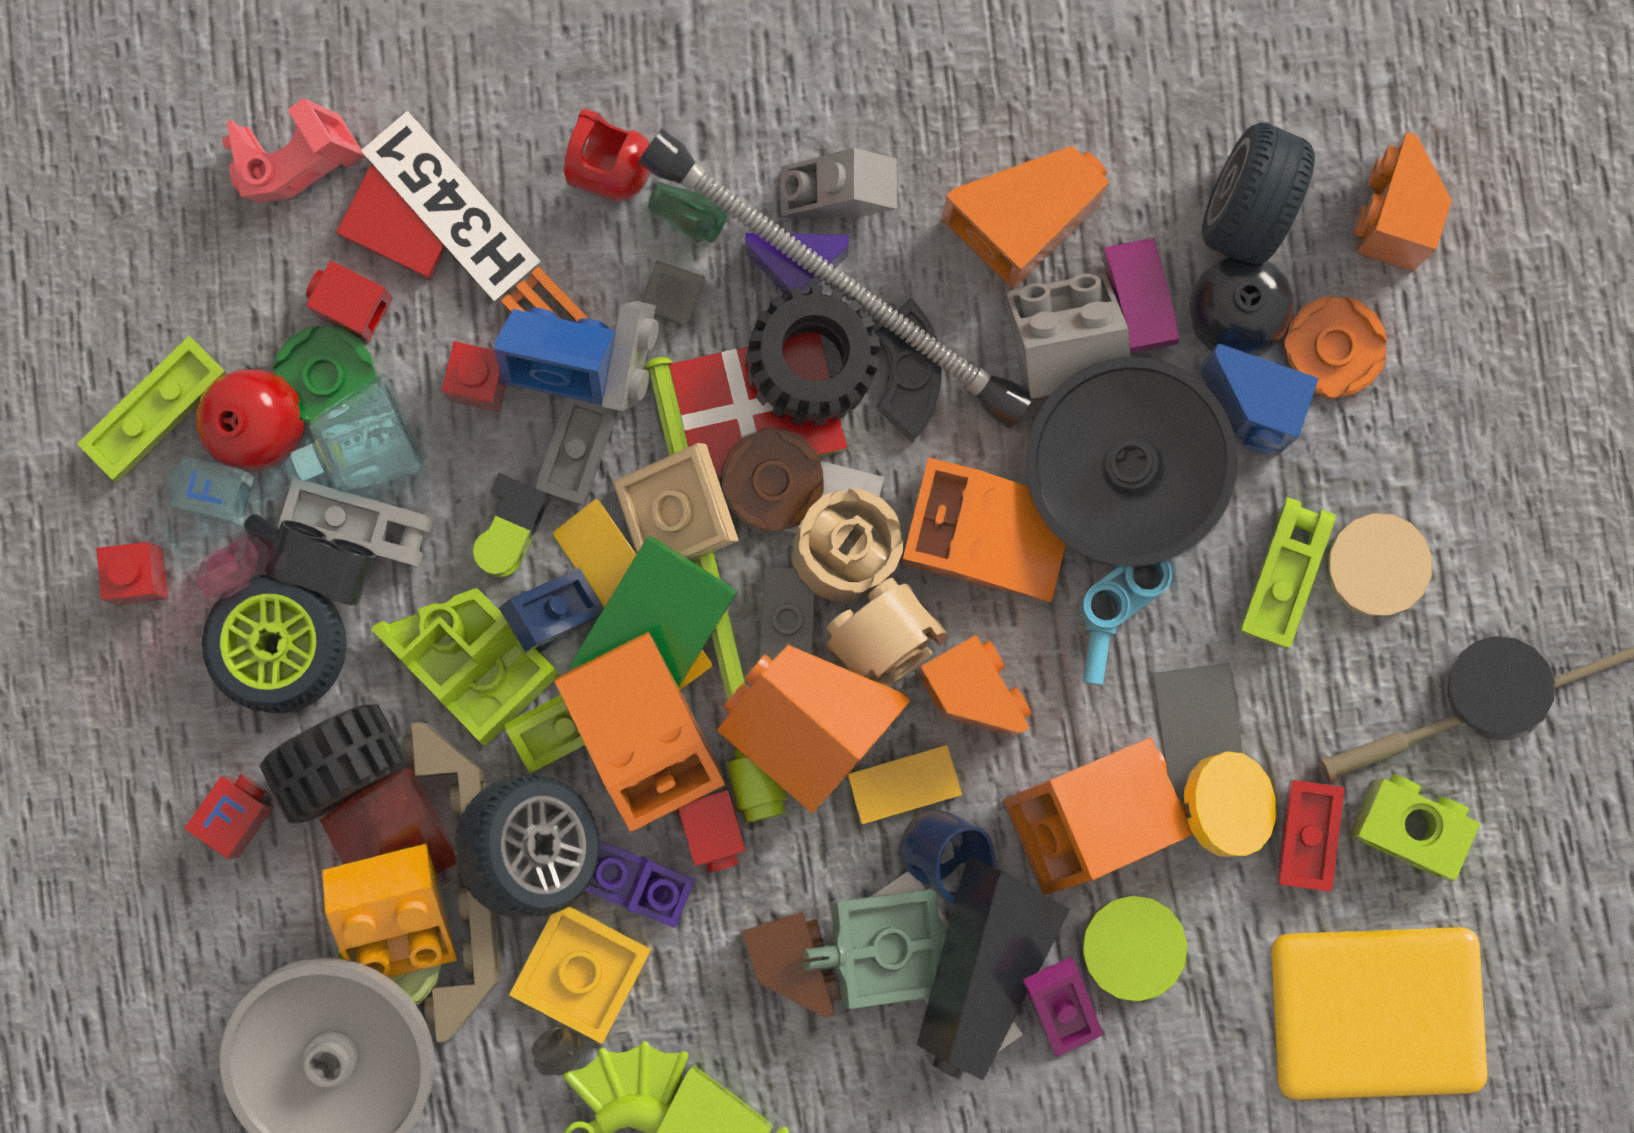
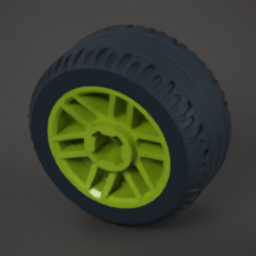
(307, 654)

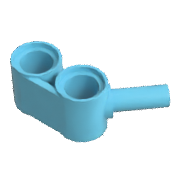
(1129, 600)

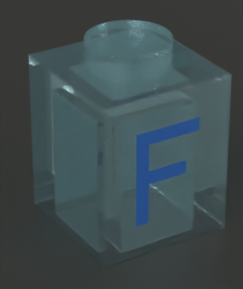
(210, 490)

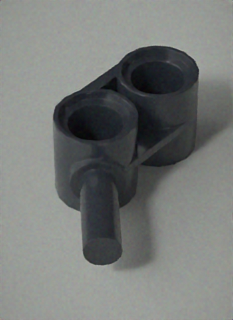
(304, 560)

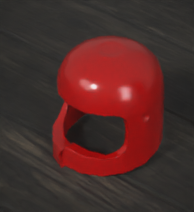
(609, 161)

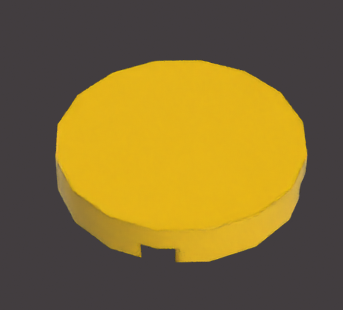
(1230, 804)

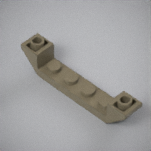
(458, 1002)

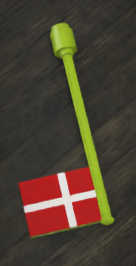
(714, 405)

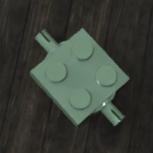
(883, 948)

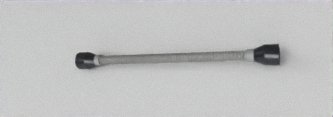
(672, 161)

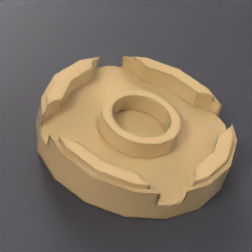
(1379, 565)

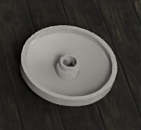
(327, 1052)

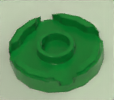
(323, 367)

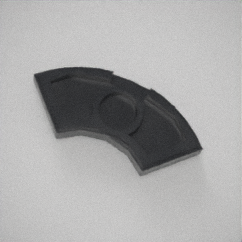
(912, 380)

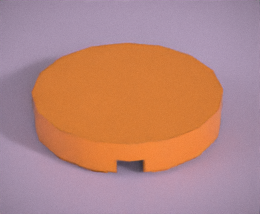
(1338, 344)

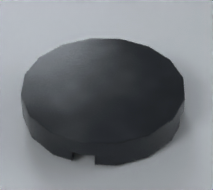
(1501, 688)

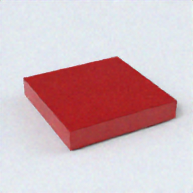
(390, 227)

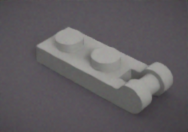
(357, 520)

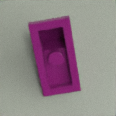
(1063, 1006)

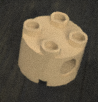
(847, 545)
(886, 635)

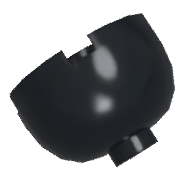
(1226, 320)

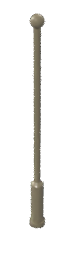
(1398, 742)

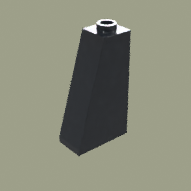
(991, 944)

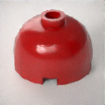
(249, 420)

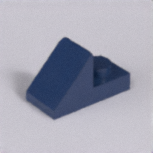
(552, 611)

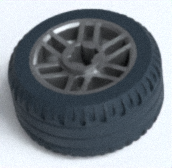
(1258, 193)
(527, 846)

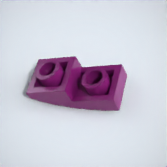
(1142, 294)

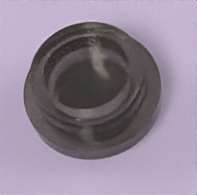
(556, 1051)

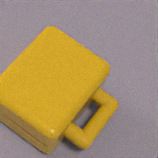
(1378, 1013)

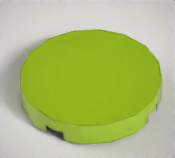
(1134, 948)

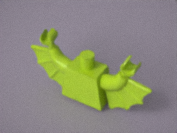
(637, 1092)

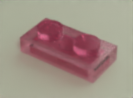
(228, 569)

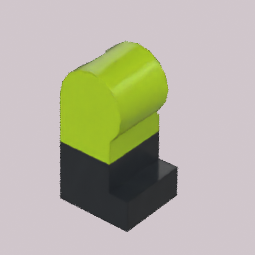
(513, 527)

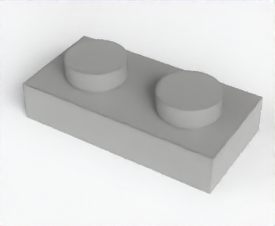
(633, 337)

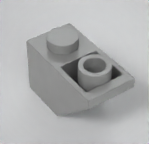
(839, 185)

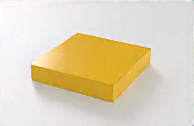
(580, 972)

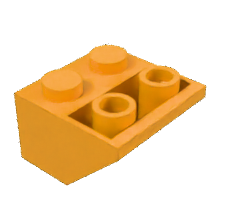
(389, 912)

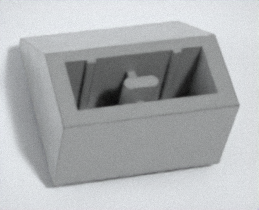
(1065, 329)

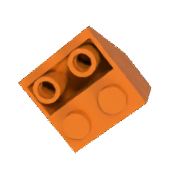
(1406, 208)
(971, 691)

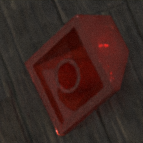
(389, 819)

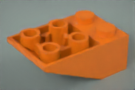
(982, 532)
(640, 732)

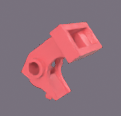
(316, 148)

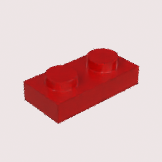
(1310, 835)

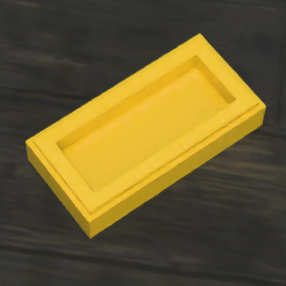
(904, 784)

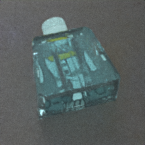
(360, 440)

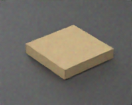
(678, 504)

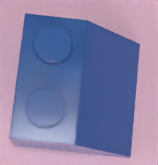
(555, 354)
(1259, 397)

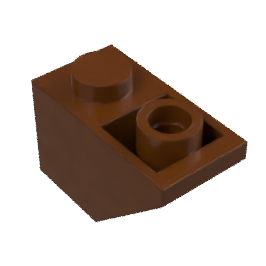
(778, 965)

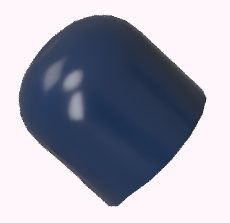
(926, 841)

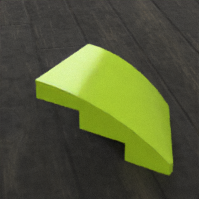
(469, 661)

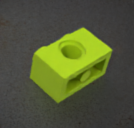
(1447, 833)

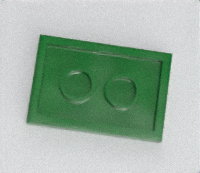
(663, 597)

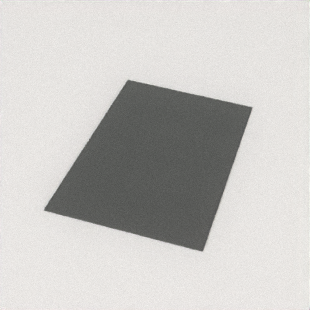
(1196, 718)

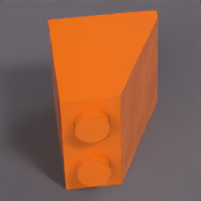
(1026, 210)
(807, 721)
(1098, 817)

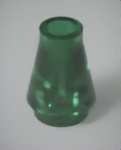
(688, 212)

